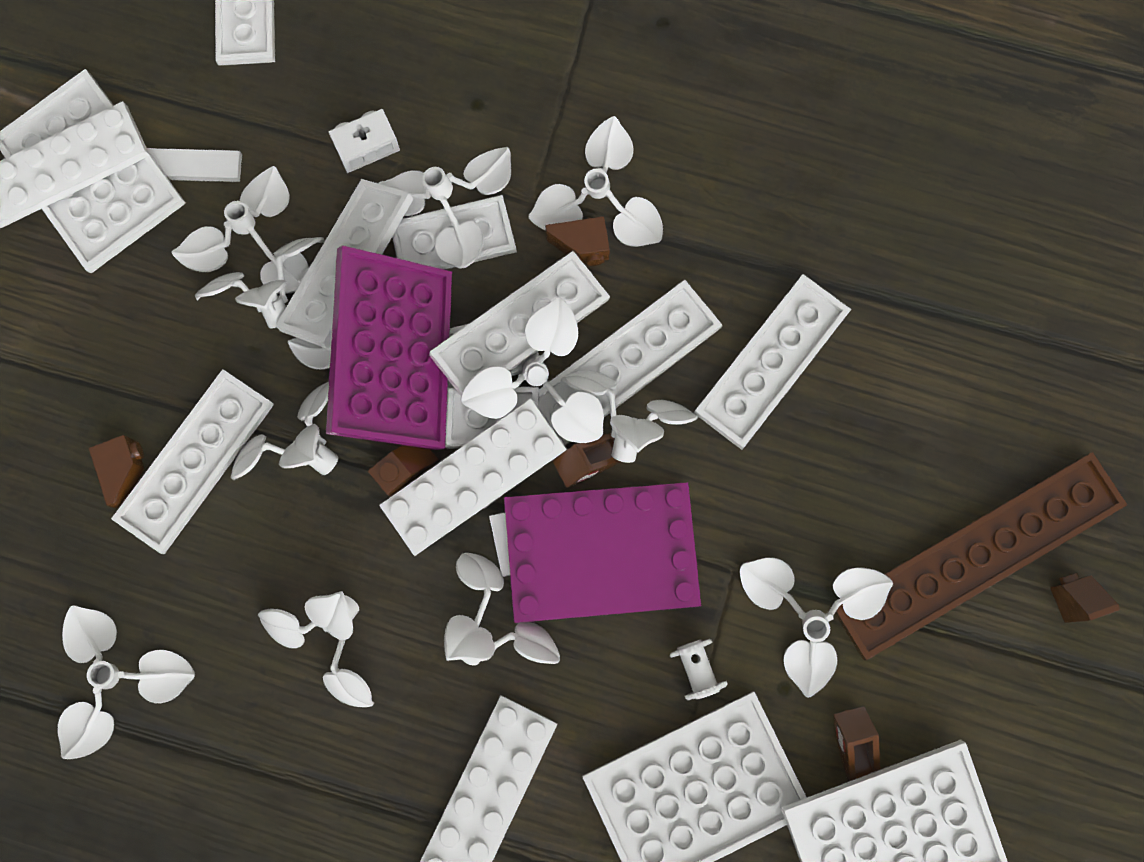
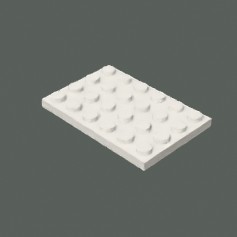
(110, 212)
(697, 788)
(904, 813)

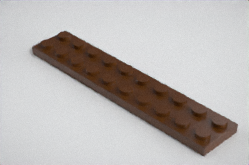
(986, 552)

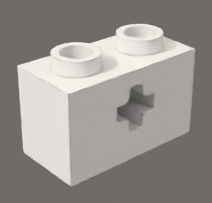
(378, 143)

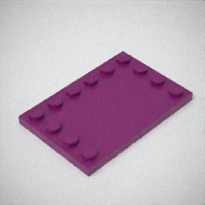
(380, 363)
(601, 552)

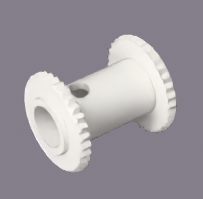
(698, 673)

